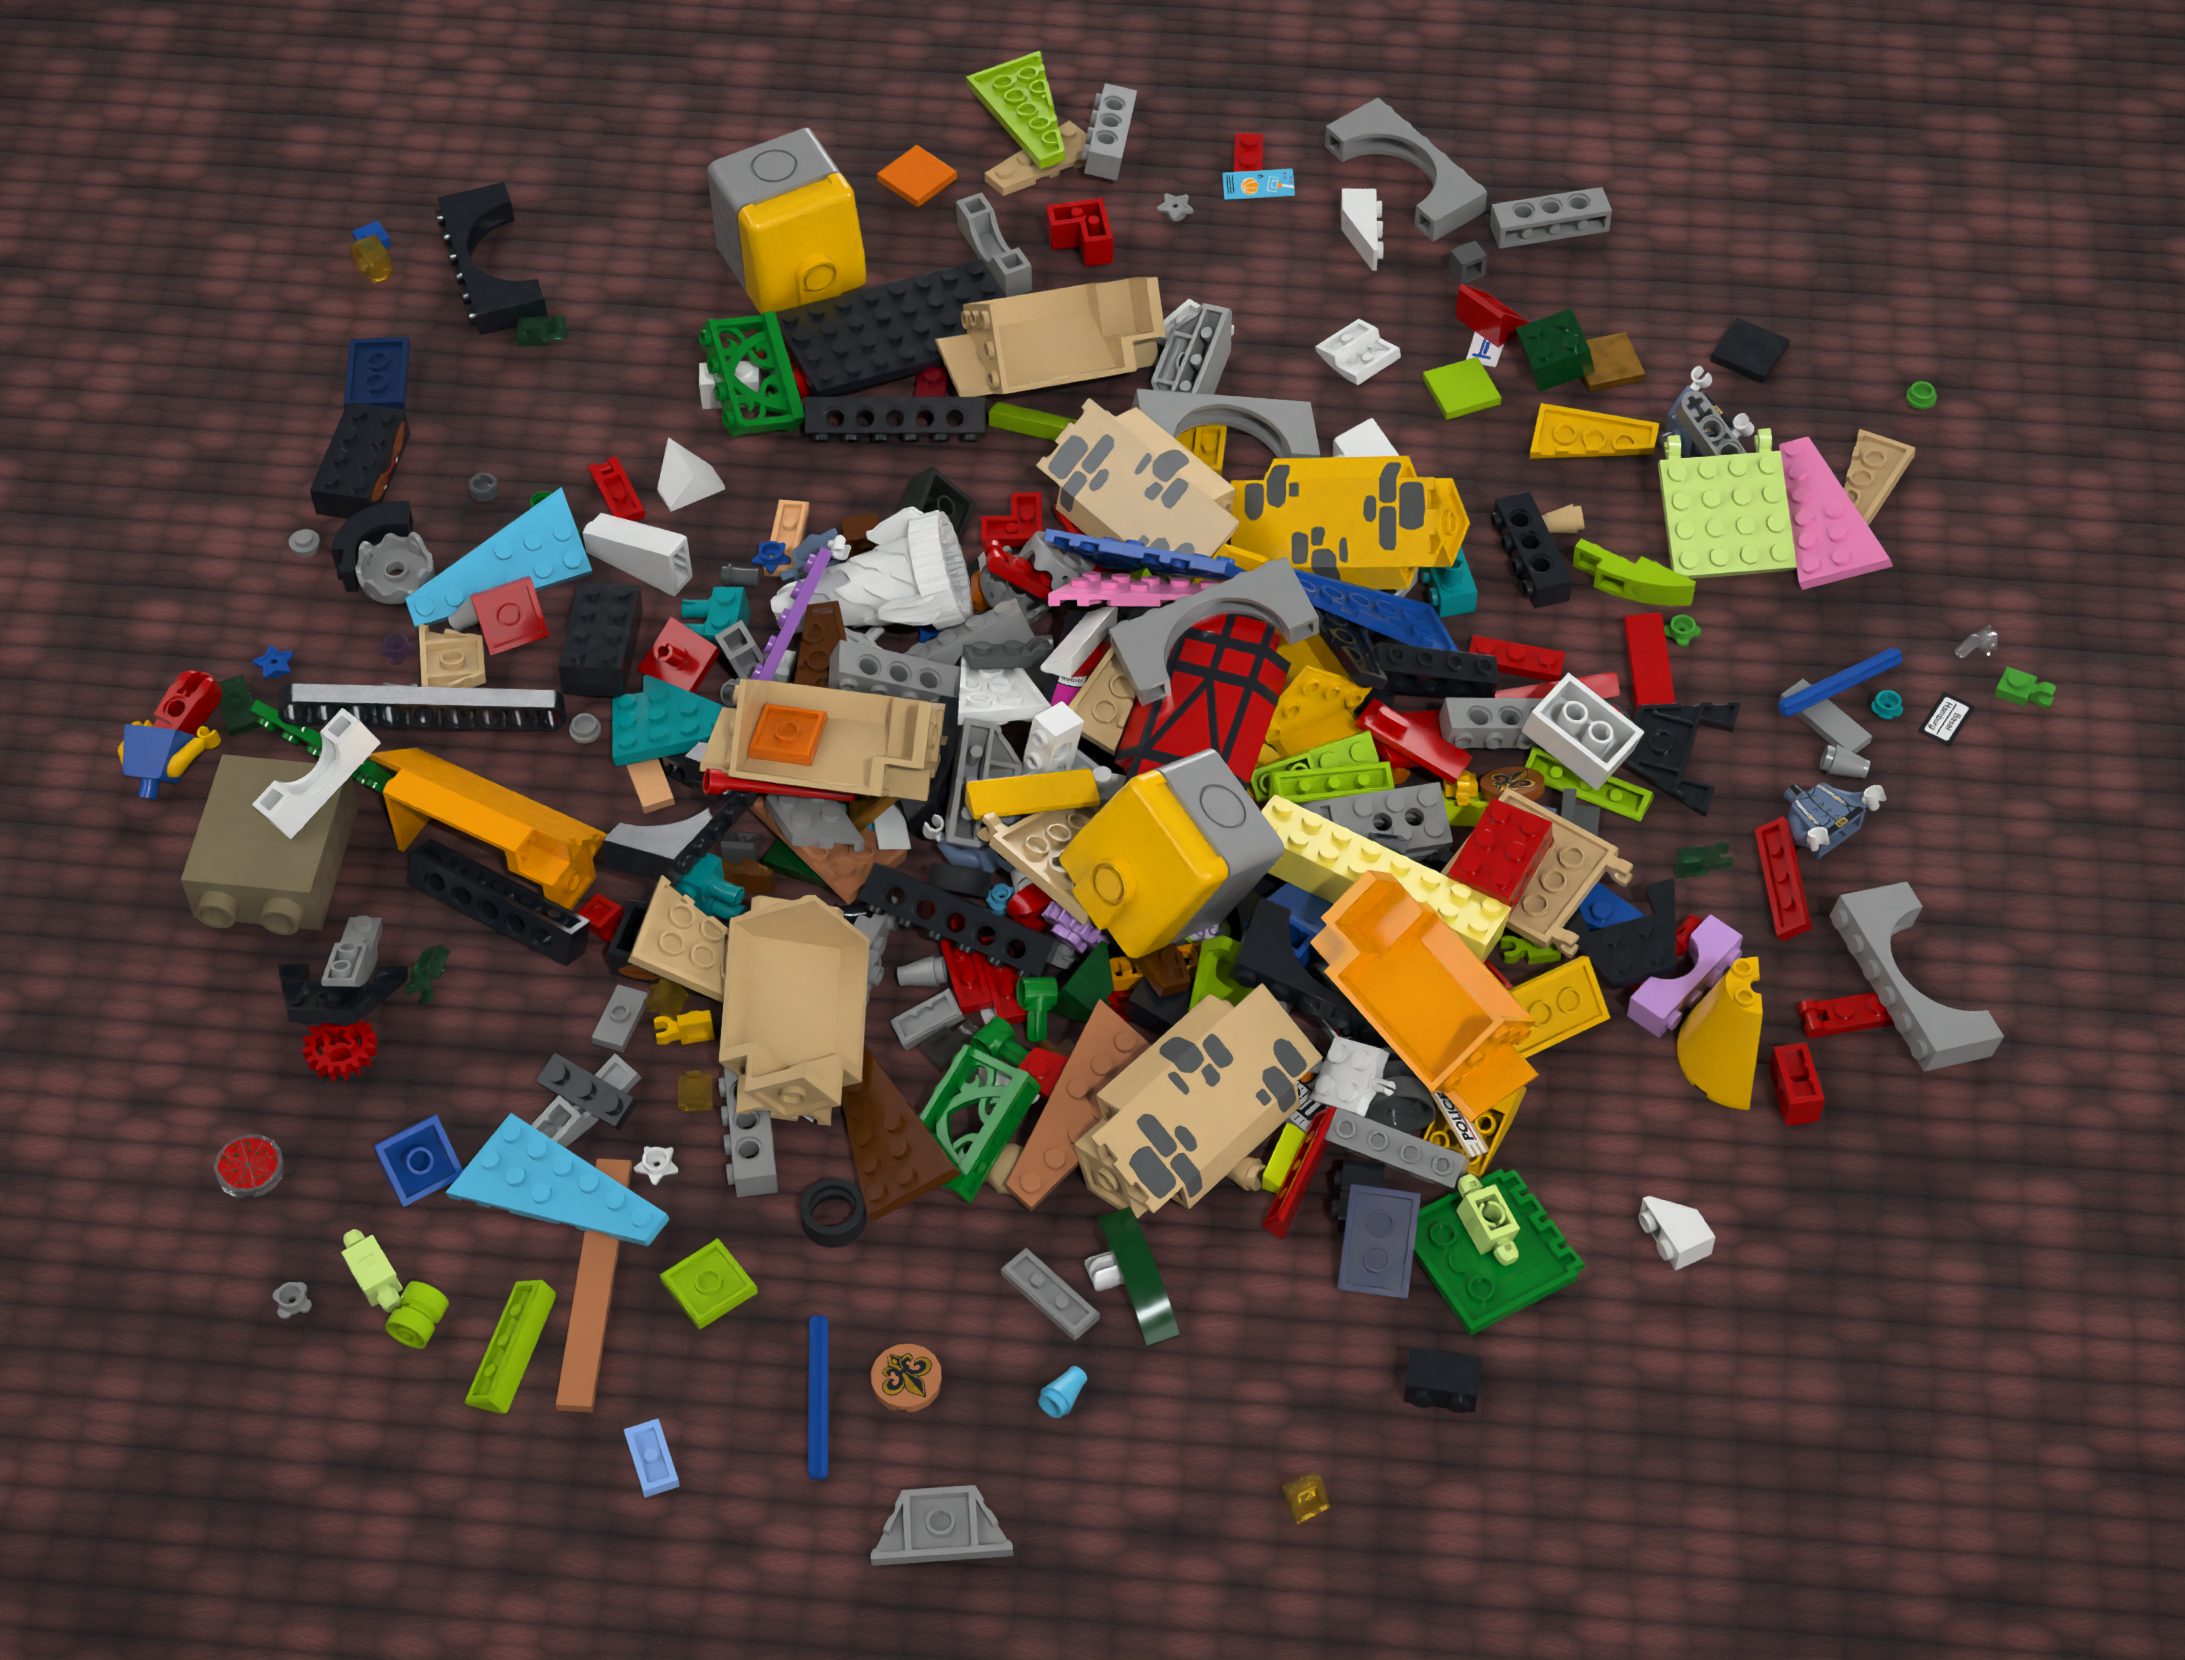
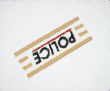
(1464, 1130)

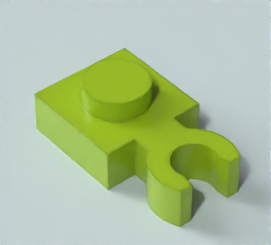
(1526, 948)

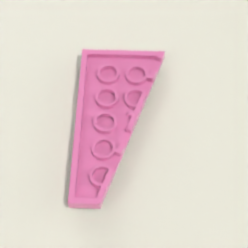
(1826, 526)
(1123, 591)

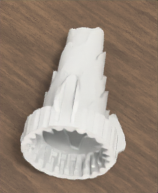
(907, 579)

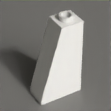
(641, 551)

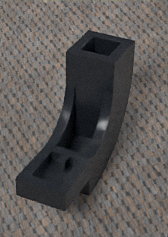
(371, 526)

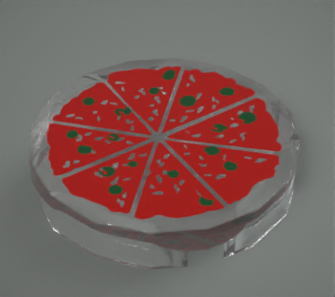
(249, 1166)

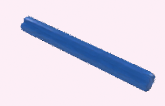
(1839, 682)
(818, 1398)

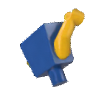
(160, 754)

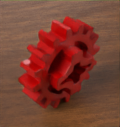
(339, 1049)

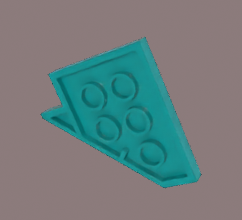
(659, 722)

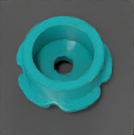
(1887, 705)

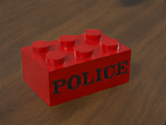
(1503, 852)

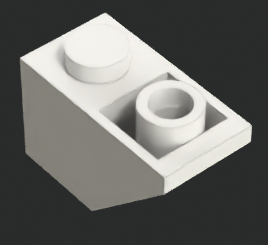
(1678, 1230)

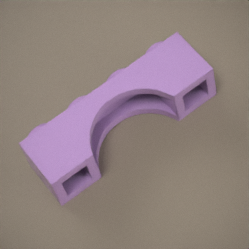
(1661, 1002)

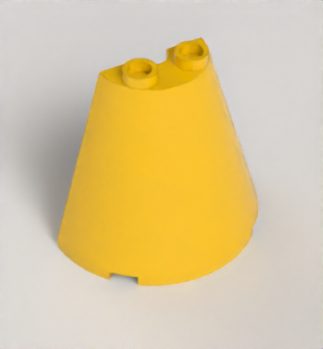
(1722, 1037)

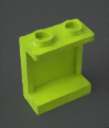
(1212, 972)

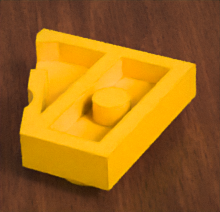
(1207, 444)

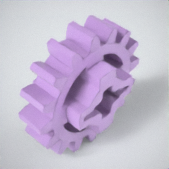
(1071, 931)

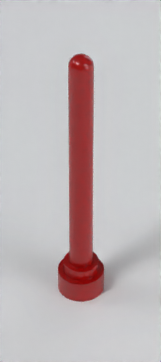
(716, 782)

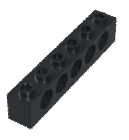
(821, 408)
(878, 895)
(498, 902)

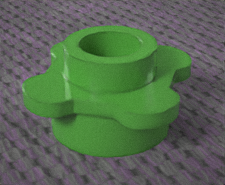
(1682, 630)

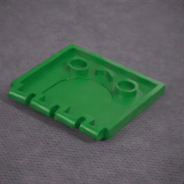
(1478, 1285)

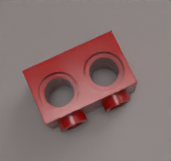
(1796, 1084)

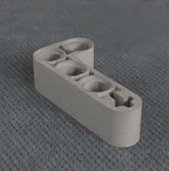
(1710, 419)

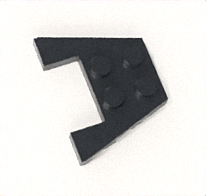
(1667, 745)
(1634, 948)
(313, 1003)

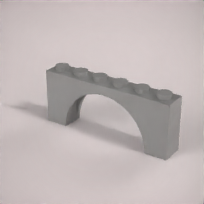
(1380, 130)
(1281, 424)
(1264, 593)
(1932, 1031)

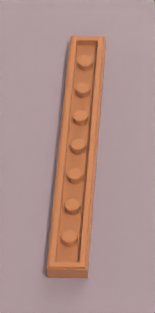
(590, 1308)

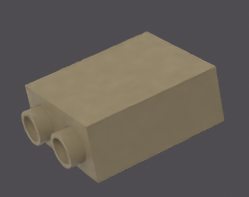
(253, 871)

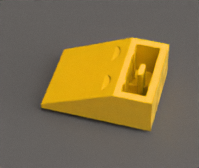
(1490, 1125)

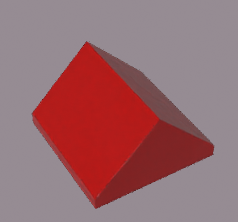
(1487, 315)

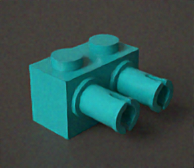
(1451, 587)
(722, 610)
(711, 891)

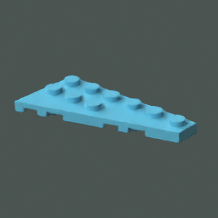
(535, 545)
(546, 1182)

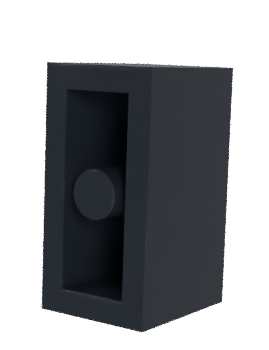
(1442, 1380)

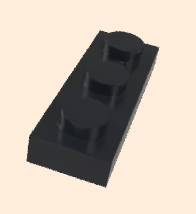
(587, 1091)

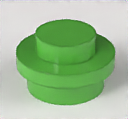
(1921, 395)

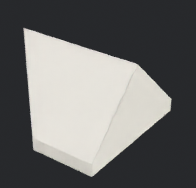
(685, 477)

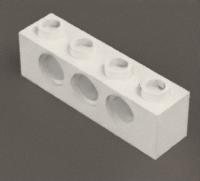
(1052, 741)

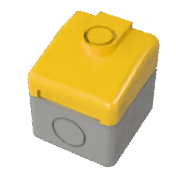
(787, 222)
(1171, 854)

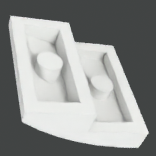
(1358, 352)

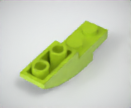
(1639, 582)
(1345, 751)

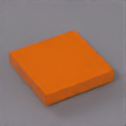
(917, 176)
(787, 734)

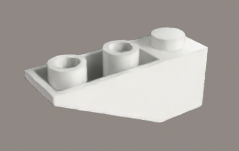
(1360, 223)

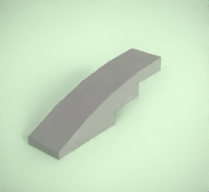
(567, 1122)

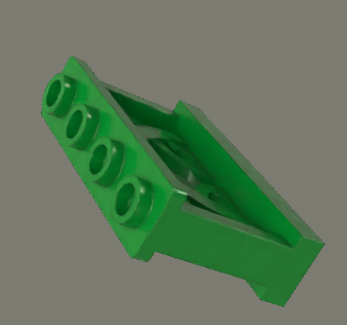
(727, 385)
(955, 1094)

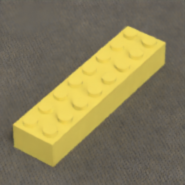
(1332, 858)

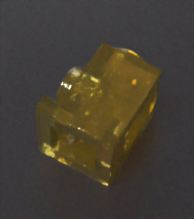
(371, 259)

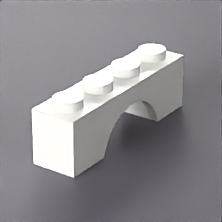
(343, 750)

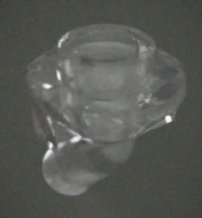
(1984, 640)

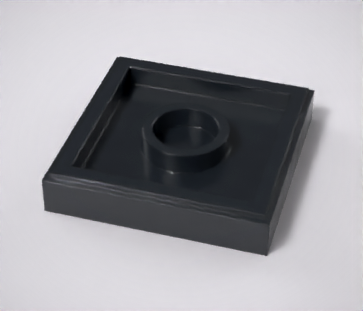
(1750, 350)

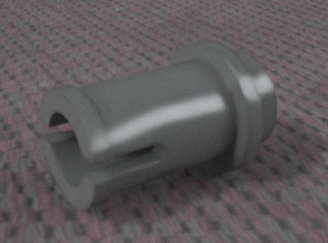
(740, 576)

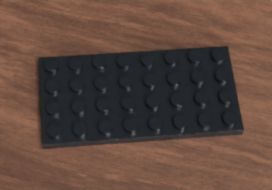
(882, 329)

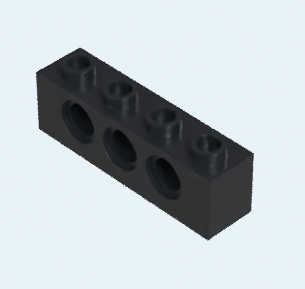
(1531, 550)
(1437, 671)

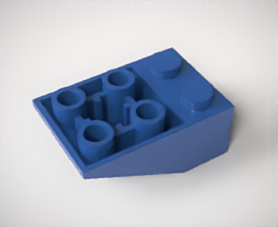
(1304, 919)

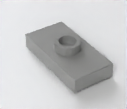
(620, 1018)
(927, 1019)

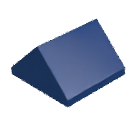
(418, 1160)

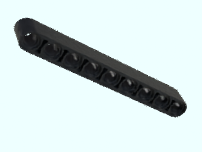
(439, 704)

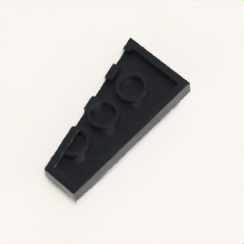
(1352, 649)

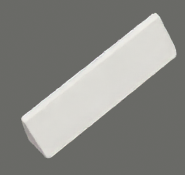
(1081, 642)

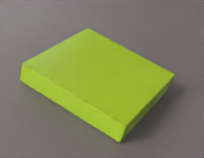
(1461, 388)
(708, 1283)

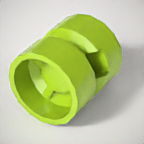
(419, 1311)

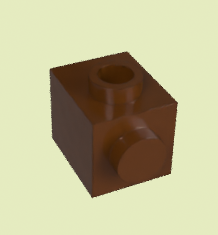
(854, 532)

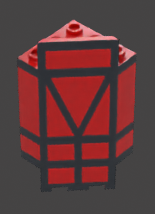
(1220, 698)

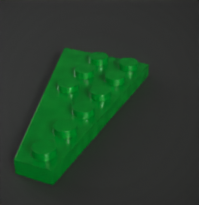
(367, 773)

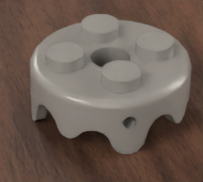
(392, 554)
(1055, 560)
(998, 590)

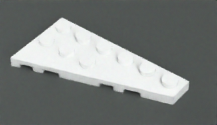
(998, 695)

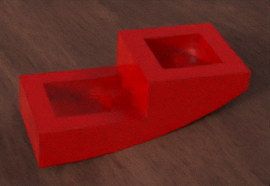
(604, 917)

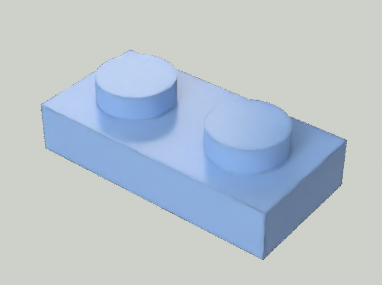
(651, 1458)

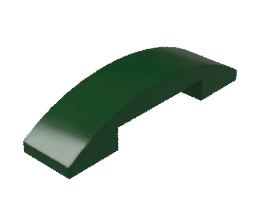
(1139, 1276)

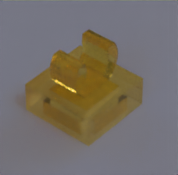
(667, 998)
(695, 1091)
(1306, 1497)

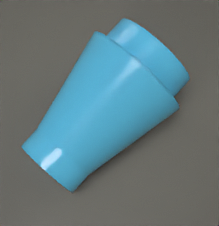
(1061, 1394)

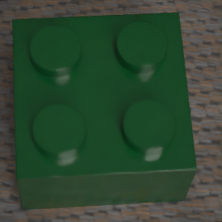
(1555, 349)

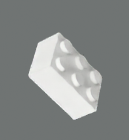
(1582, 731)

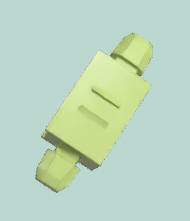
(1490, 1204)
(372, 1270)

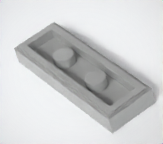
(1831, 722)
(1050, 1294)

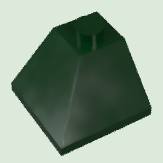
(1085, 986)

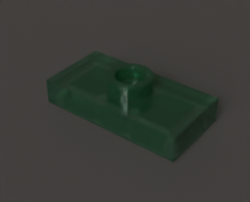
(236, 706)

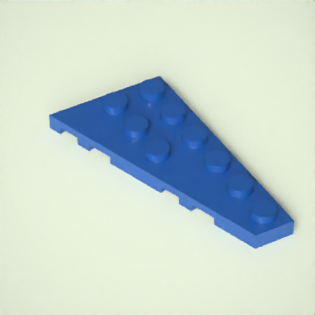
(1135, 556)
(1378, 611)

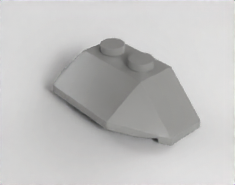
(1195, 352)
(980, 755)

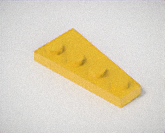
(1583, 433)

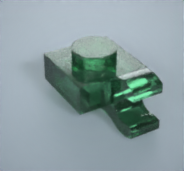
(537, 330)
(1697, 861)
(427, 968)

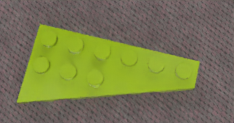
(1023, 105)

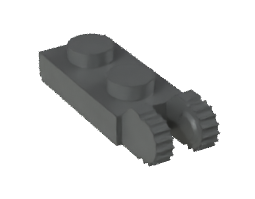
(1007, 655)

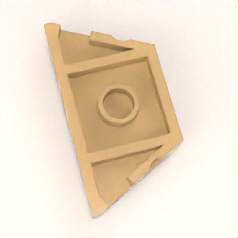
(451, 659)

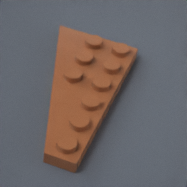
(841, 866)
(1072, 1110)

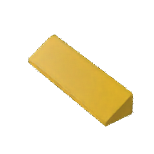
(1032, 793)

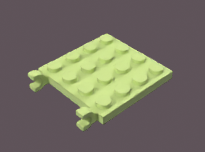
(1726, 511)

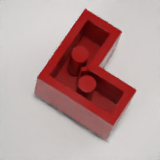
(1082, 226)

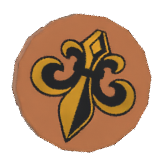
(906, 1377)

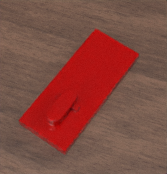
(1413, 741)

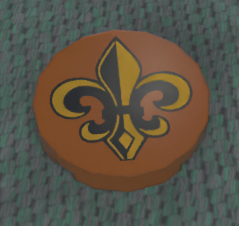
(1519, 779)

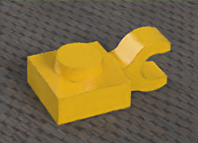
(1465, 787)
(689, 1027)

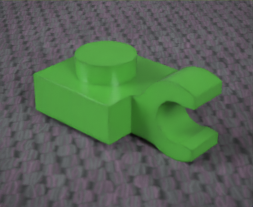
(2022, 687)

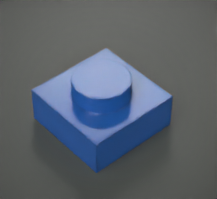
(371, 229)

